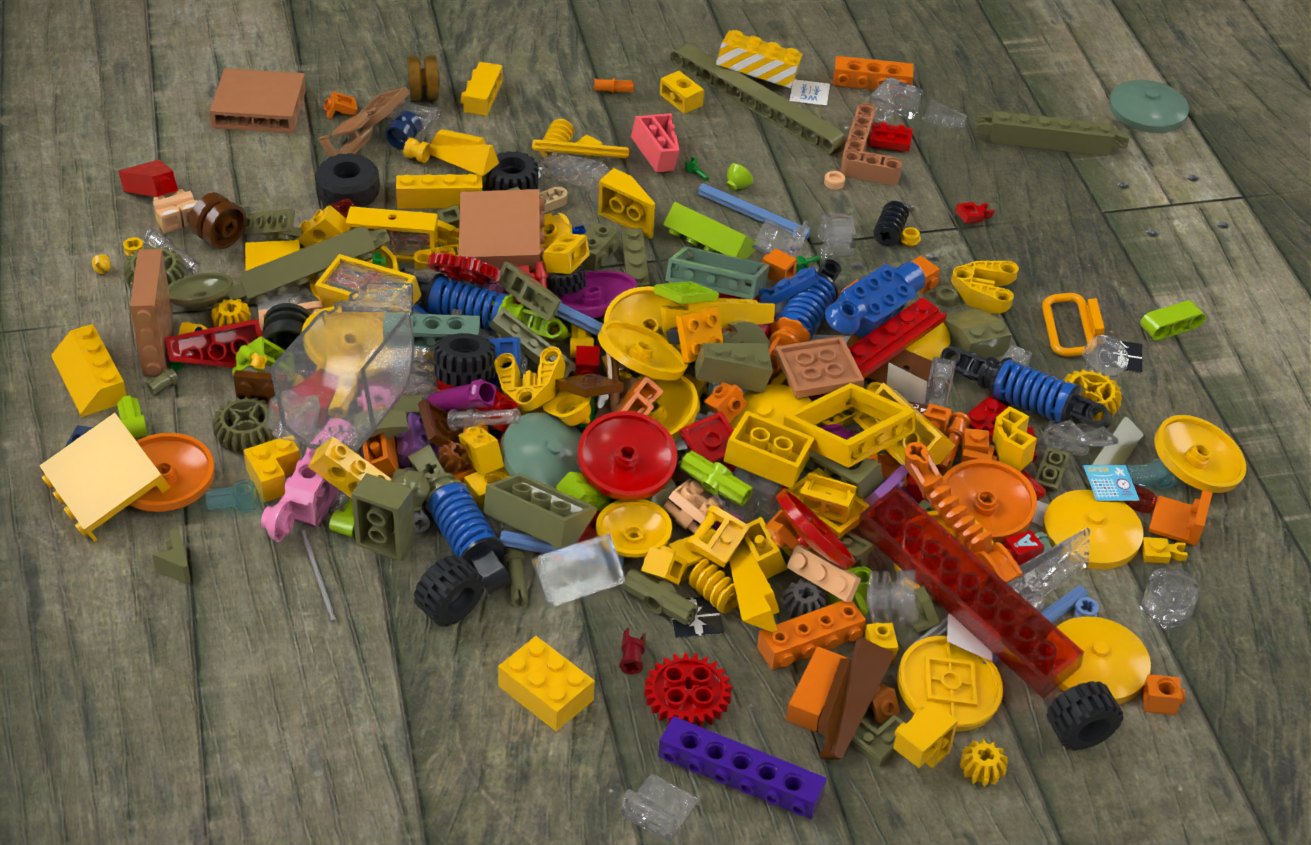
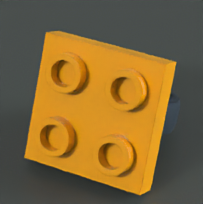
(694, 330)

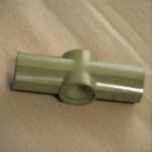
(660, 597)

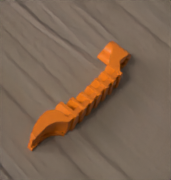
(930, 483)

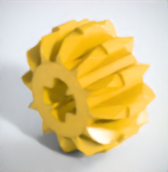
(230, 312)
(983, 762)

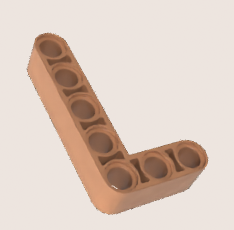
(862, 164)

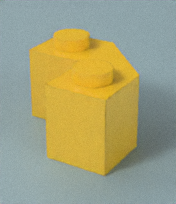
(1011, 439)

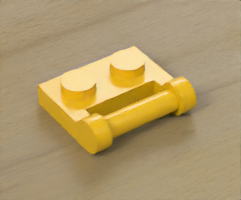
(723, 541)

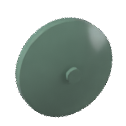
(1148, 106)
(540, 448)

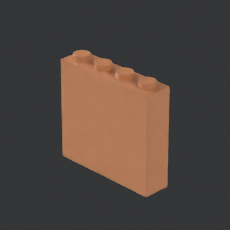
(258, 100)
(502, 227)
(151, 311)

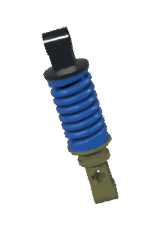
(461, 520)

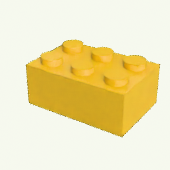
(768, 449)
(546, 683)

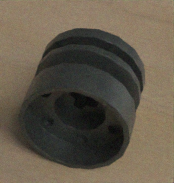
(284, 323)

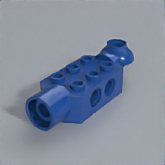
(875, 299)

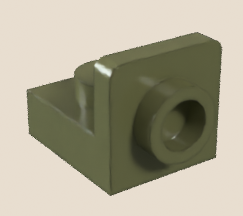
(926, 610)

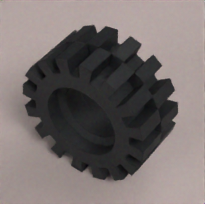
(567, 283)

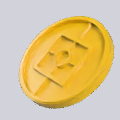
(952, 679)

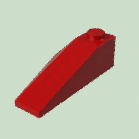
(213, 345)

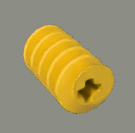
(559, 130)
(714, 586)

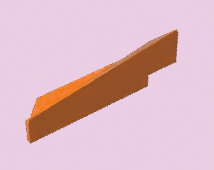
(640, 397)

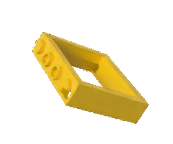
(896, 424)

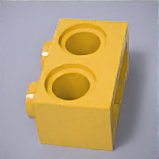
(566, 253)

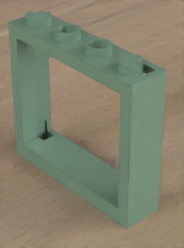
(718, 272)

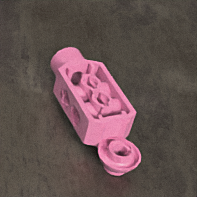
(304, 501)

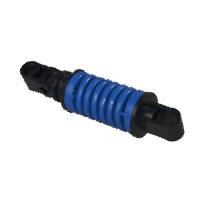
(1029, 388)

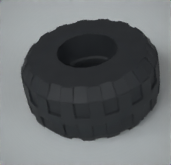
(347, 177)

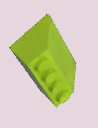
(708, 232)

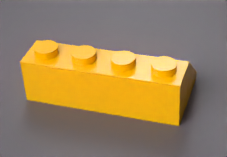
(434, 190)
(88, 371)
(925, 432)

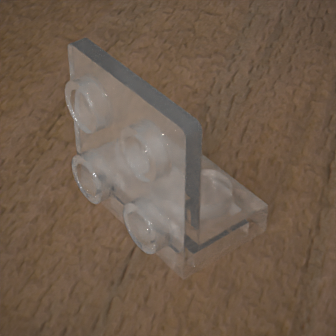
(775, 236)
(658, 807)

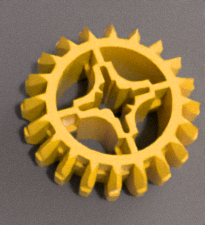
(1098, 389)

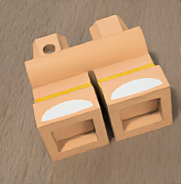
(174, 210)

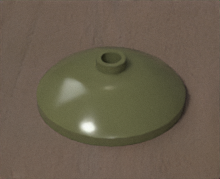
(200, 290)

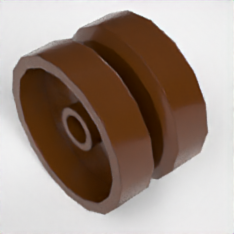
(217, 220)

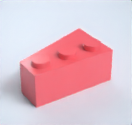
(657, 140)

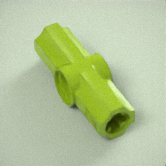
(716, 478)

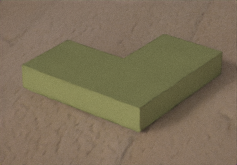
(876, 743)

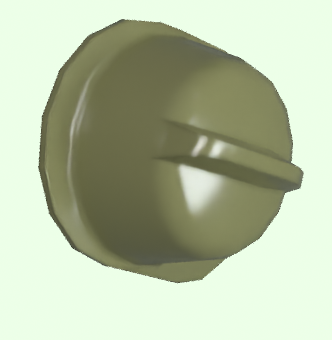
(415, 481)

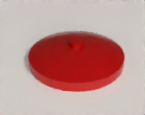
(627, 455)
(814, 531)

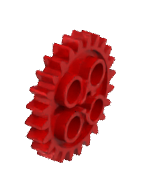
(464, 268)
(688, 690)

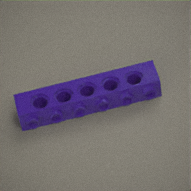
(756, 765)

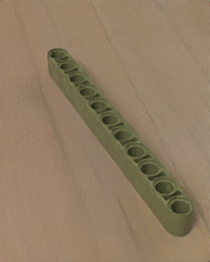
(758, 99)

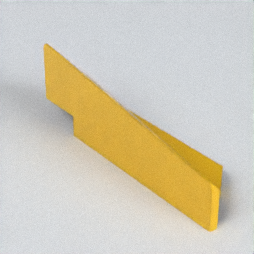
(752, 589)

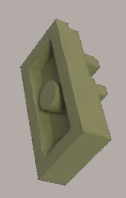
(858, 548)

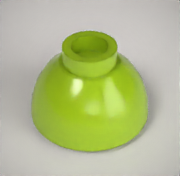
(738, 177)

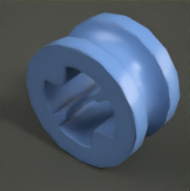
(1087, 603)

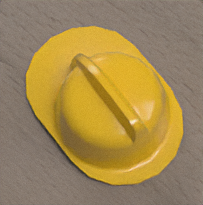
(569, 408)

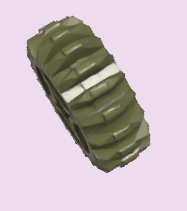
(173, 263)
(245, 421)

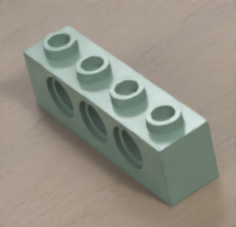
(432, 327)

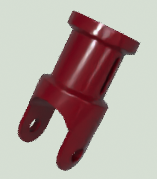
(632, 652)

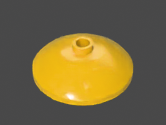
(635, 526)

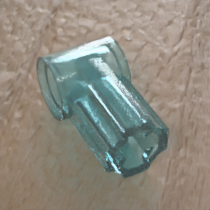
(1152, 474)
(240, 496)

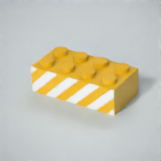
(759, 58)

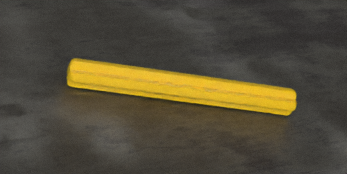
(580, 148)

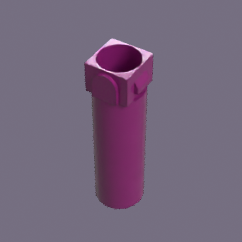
(473, 395)

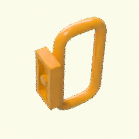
(1090, 318)

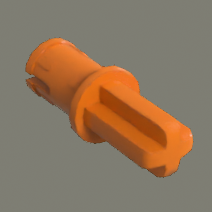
(613, 85)

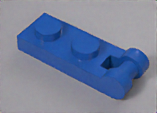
(788, 287)

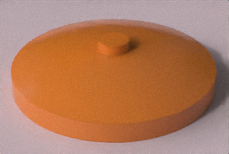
(183, 464)
(994, 495)

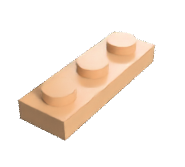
(824, 573)

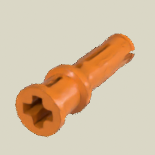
(955, 433)

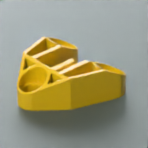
(980, 283)
(532, 391)

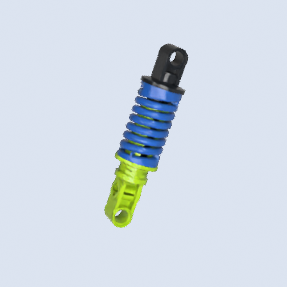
(444, 295)

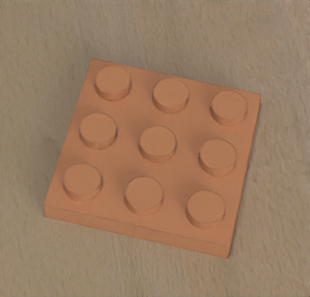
(818, 366)

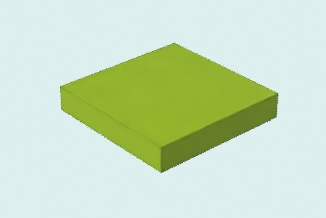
(686, 292)

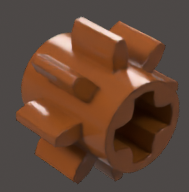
(453, 457)

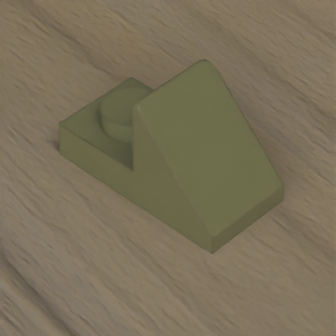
(173, 561)

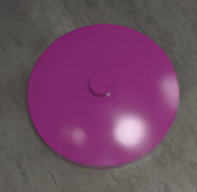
(599, 293)

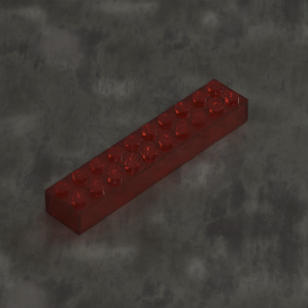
(971, 592)

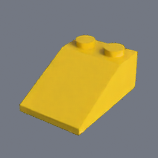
(626, 202)

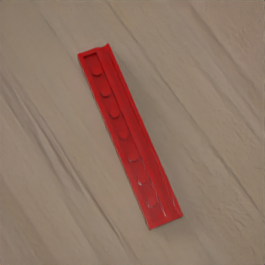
(894, 337)

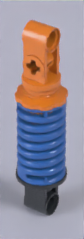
(804, 312)

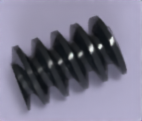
(891, 223)

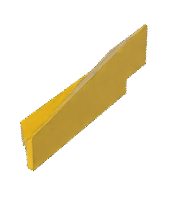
(464, 151)
(729, 311)

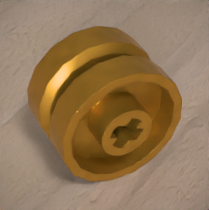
(423, 77)

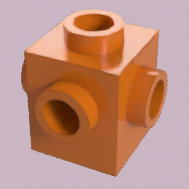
(726, 399)

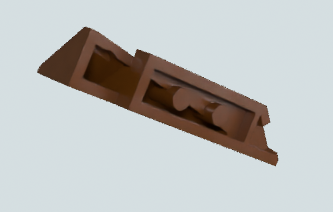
(851, 696)

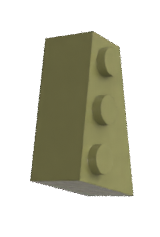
(735, 363)

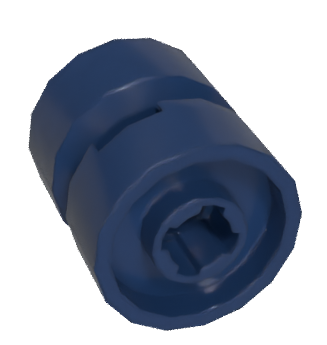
(404, 126)

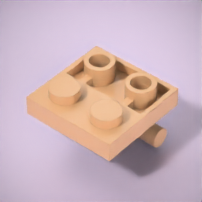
(694, 504)

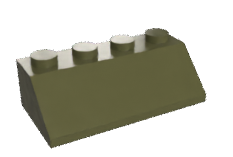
(538, 510)

